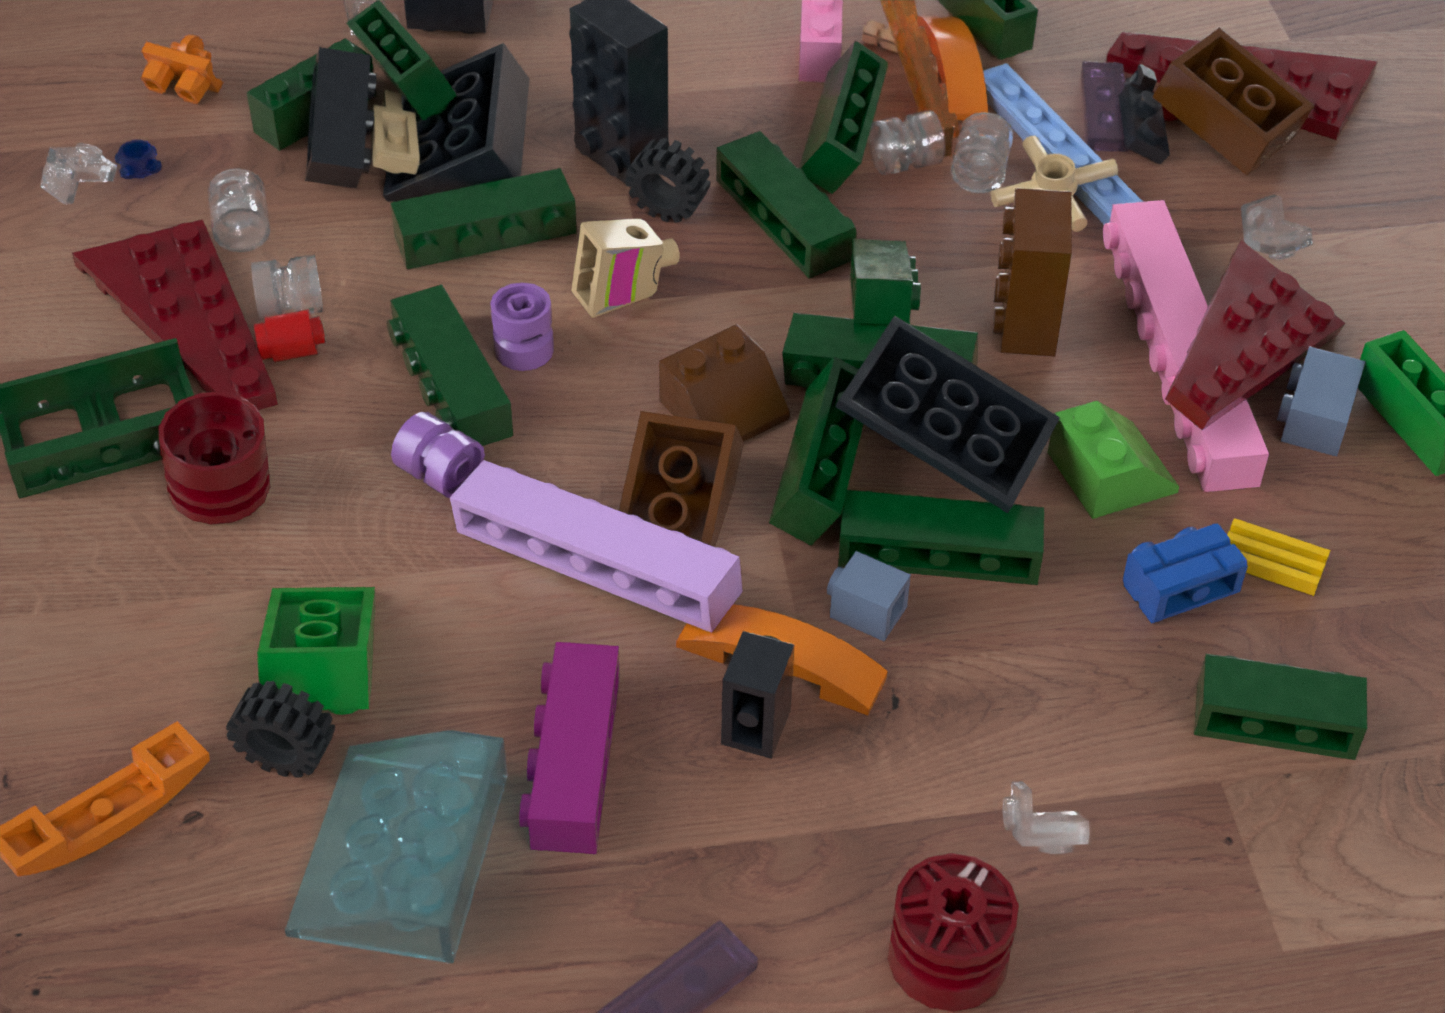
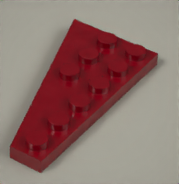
(1325, 80)
(179, 290)
(1248, 337)

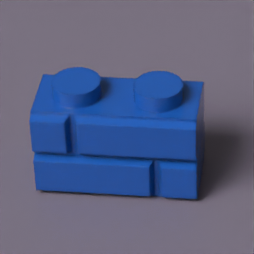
(1184, 572)

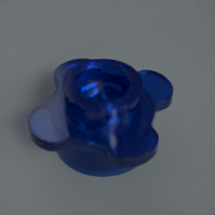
(137, 159)

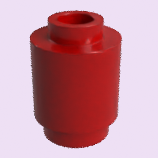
(289, 336)

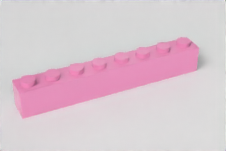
(1169, 312)

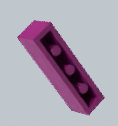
(573, 748)

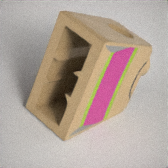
(619, 263)

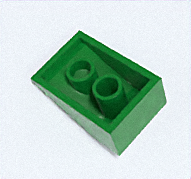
(320, 644)

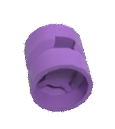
(522, 326)
(436, 453)

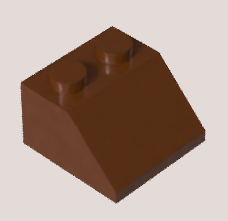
(723, 382)

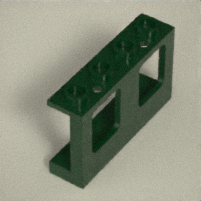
(90, 390)

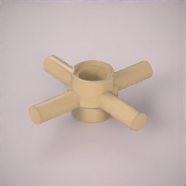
(1057, 174)

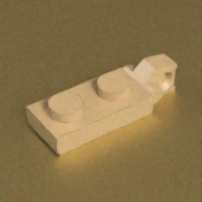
(394, 136)

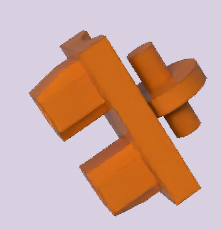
(181, 62)

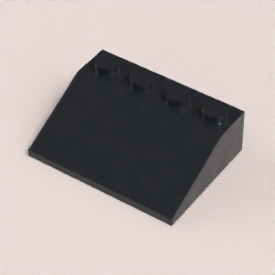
(477, 133)
(949, 413)

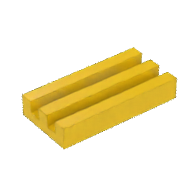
(1279, 550)

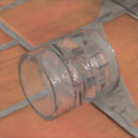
(912, 142)
(982, 152)
(238, 210)
(287, 287)

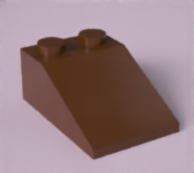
(682, 474)

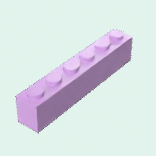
(598, 545)

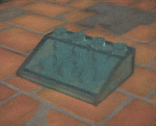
(403, 845)

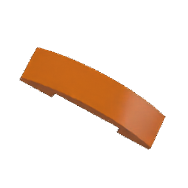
(957, 64)
(841, 670)
(106, 810)

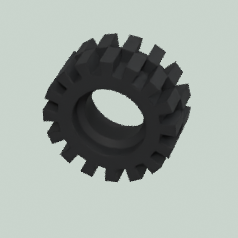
(677, 166)
(280, 729)

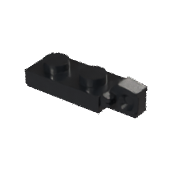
(1143, 116)

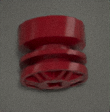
(215, 457)
(952, 932)

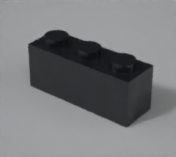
(340, 118)

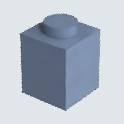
(868, 595)

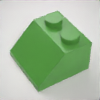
(1107, 460)

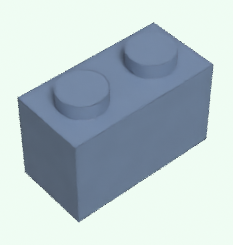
(1321, 401)

